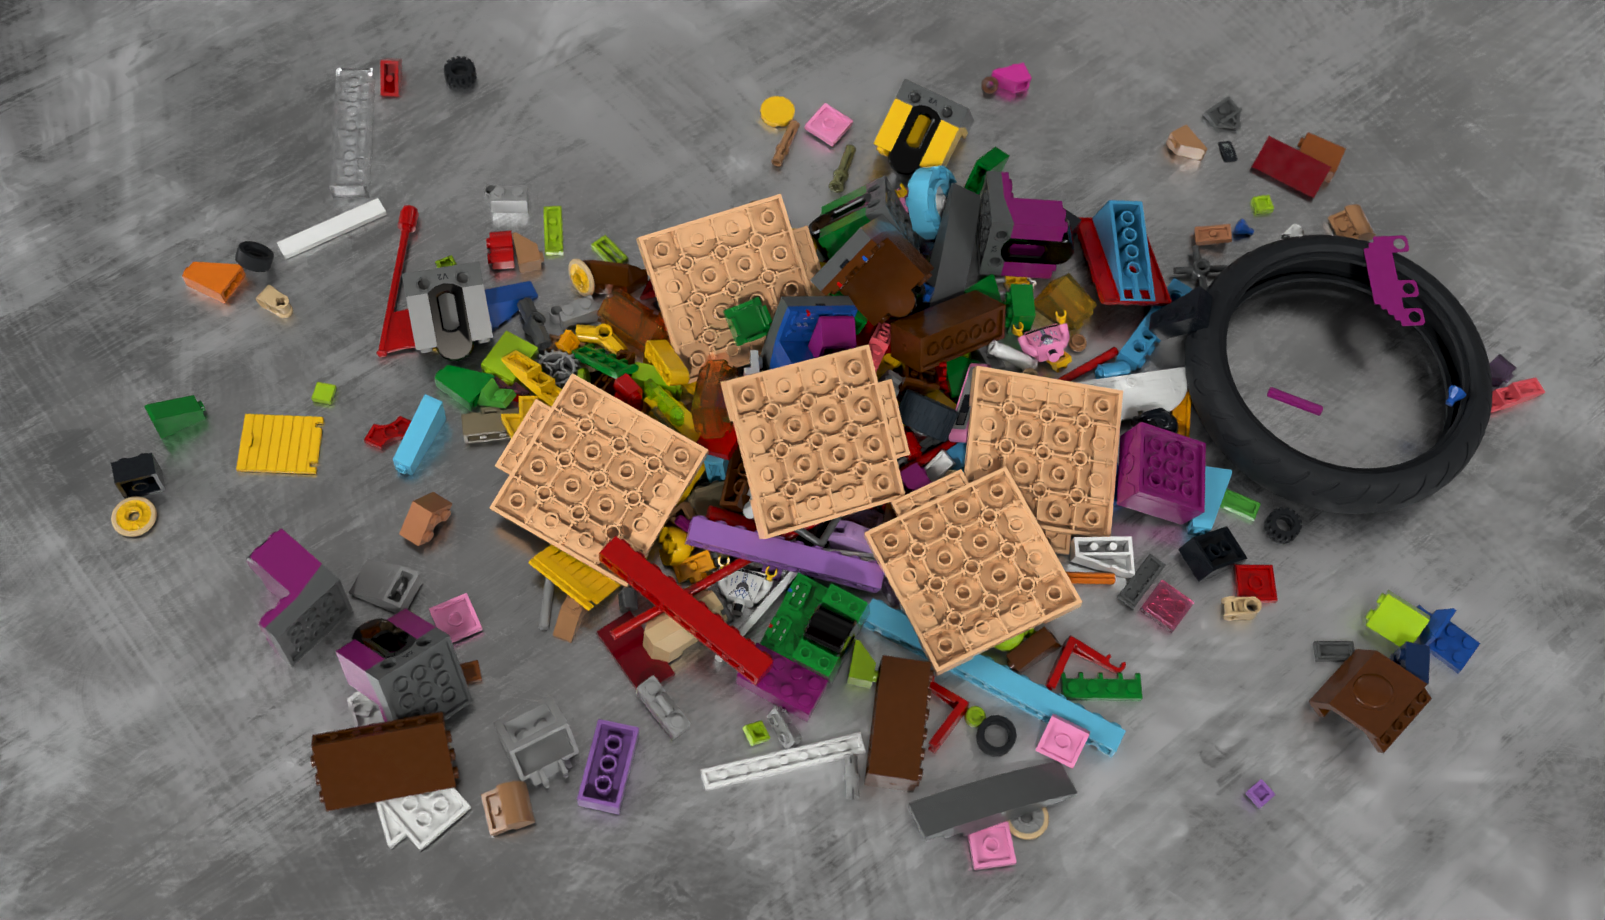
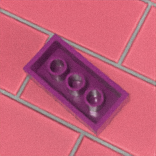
(788, 686)

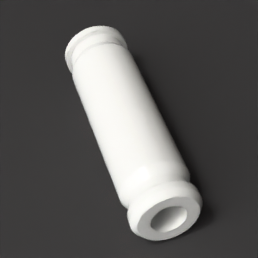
(1012, 355)

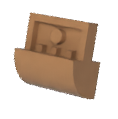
(1352, 223)
(508, 807)

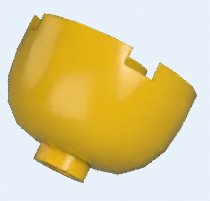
(674, 546)

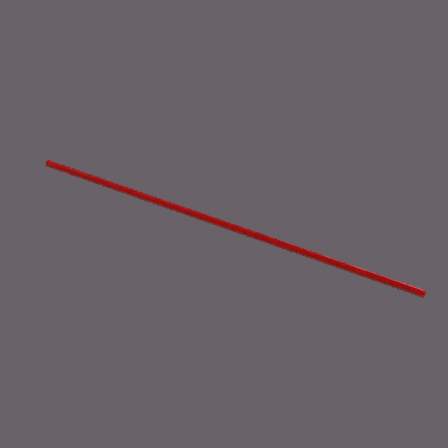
(740, 563)

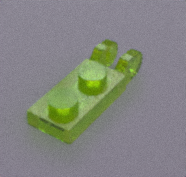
(664, 402)

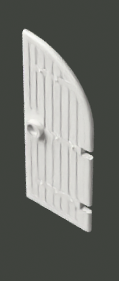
(1147, 390)

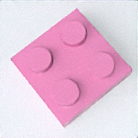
(828, 124)
(456, 617)
(1063, 740)
(992, 847)

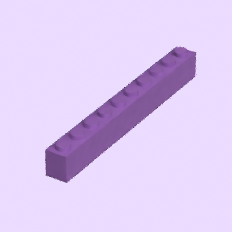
(784, 554)

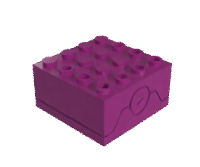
(1161, 473)

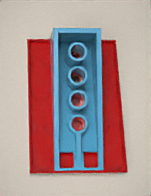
(1122, 256)

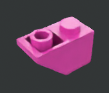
(1013, 78)

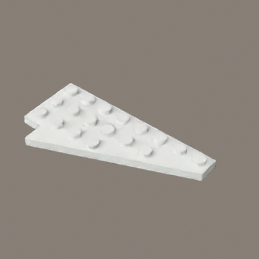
(416, 816)

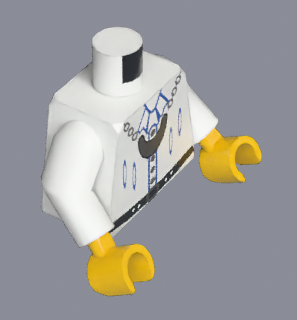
(745, 587)

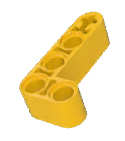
(666, 362)

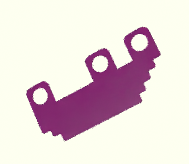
(1384, 282)

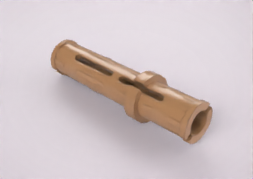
(783, 148)

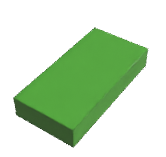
(1240, 505)

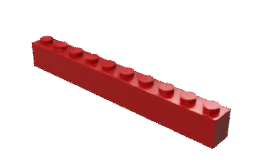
(686, 610)

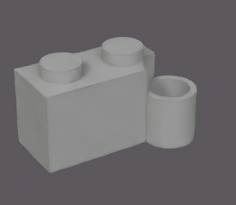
(507, 198)
(580, 312)

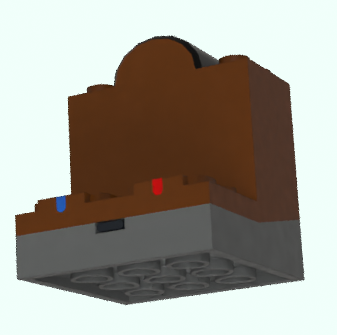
(877, 272)

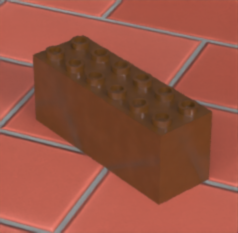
(947, 330)
(899, 724)

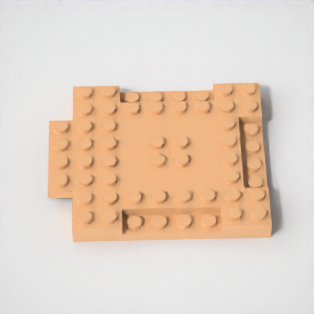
(720, 264)
(817, 439)
(1055, 444)
(594, 474)
(970, 566)

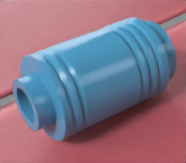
(1112, 369)

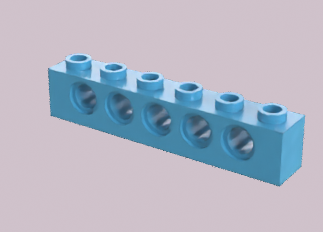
(1138, 341)

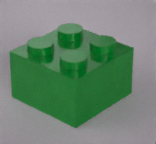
(1019, 307)

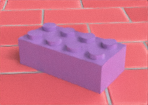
(608, 766)

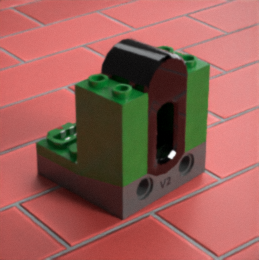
(847, 214)
(816, 626)

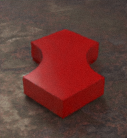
(382, 435)

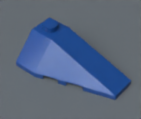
(503, 301)

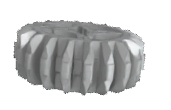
(554, 365)

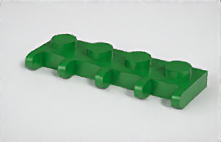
(603, 362)
(1101, 689)

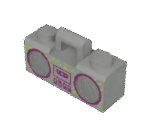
(663, 708)

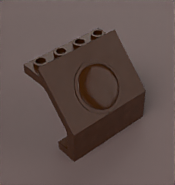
(1373, 696)

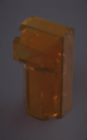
(632, 319)
(708, 404)

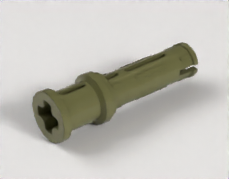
(841, 174)

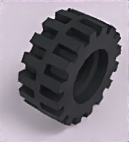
(460, 80)
(1279, 534)

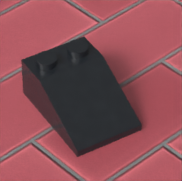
(1212, 553)

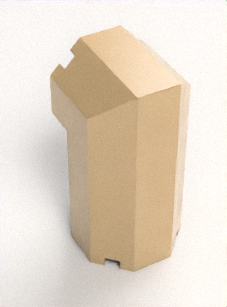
(667, 639)

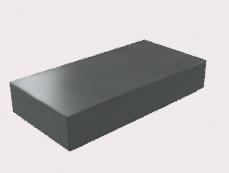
(1332, 650)

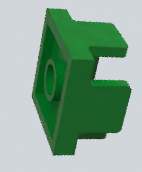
(748, 321)

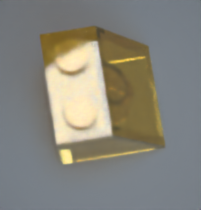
(1067, 295)

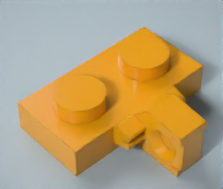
(695, 567)

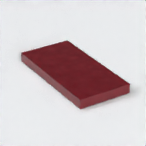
(1291, 166)
(631, 654)

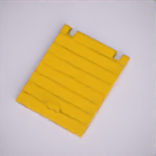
(279, 444)
(573, 576)

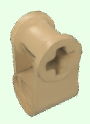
(275, 302)
(1236, 608)

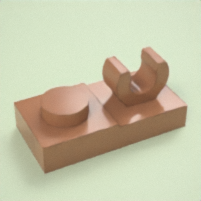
(1213, 234)

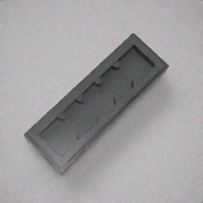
(1141, 581)

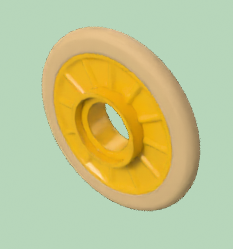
(581, 277)
(145, 521)

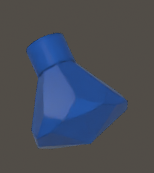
(1243, 228)
(1455, 394)

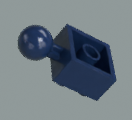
(1414, 659)

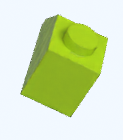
(862, 667)

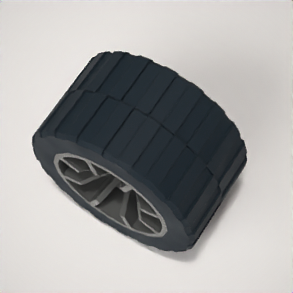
(927, 415)

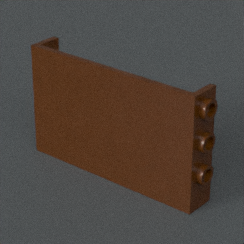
(383, 761)

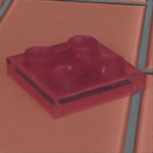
(1166, 606)

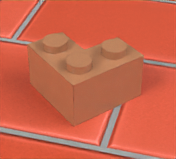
(424, 516)

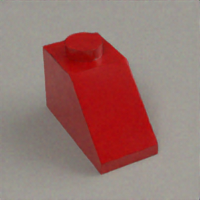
(390, 76)

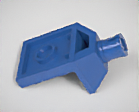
(1447, 640)

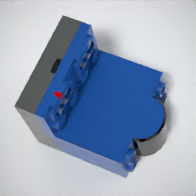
(795, 324)

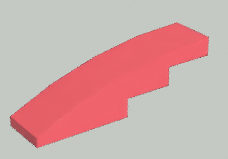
(1515, 394)

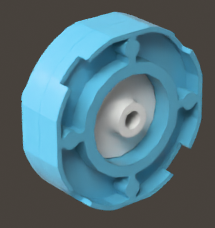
(928, 198)

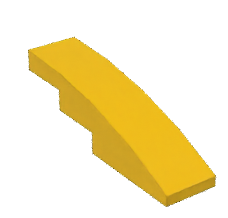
(531, 376)

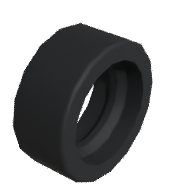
(254, 256)
(1000, 721)

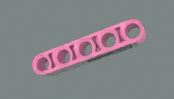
(960, 429)

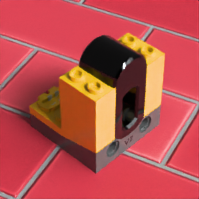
(921, 129)

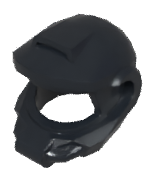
(1159, 418)

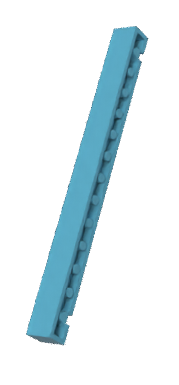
(1002, 681)

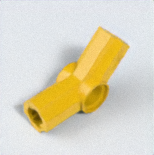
(592, 334)

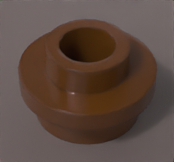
(984, 84)

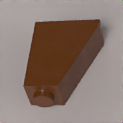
(1033, 650)

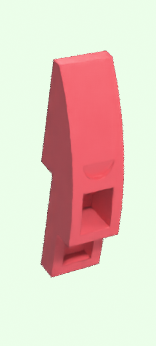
(879, 343)

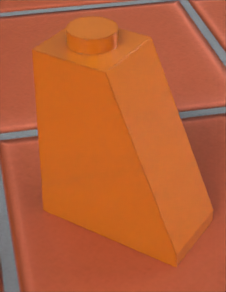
(214, 279)

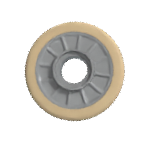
(1031, 829)

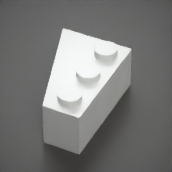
(1104, 554)

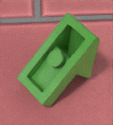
(494, 396)

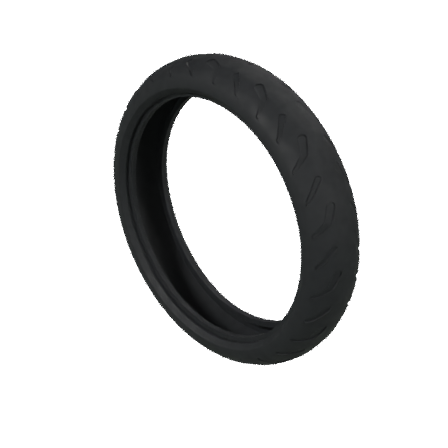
(1292, 473)

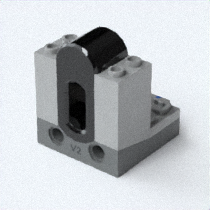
(448, 309)

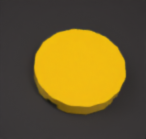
(777, 111)

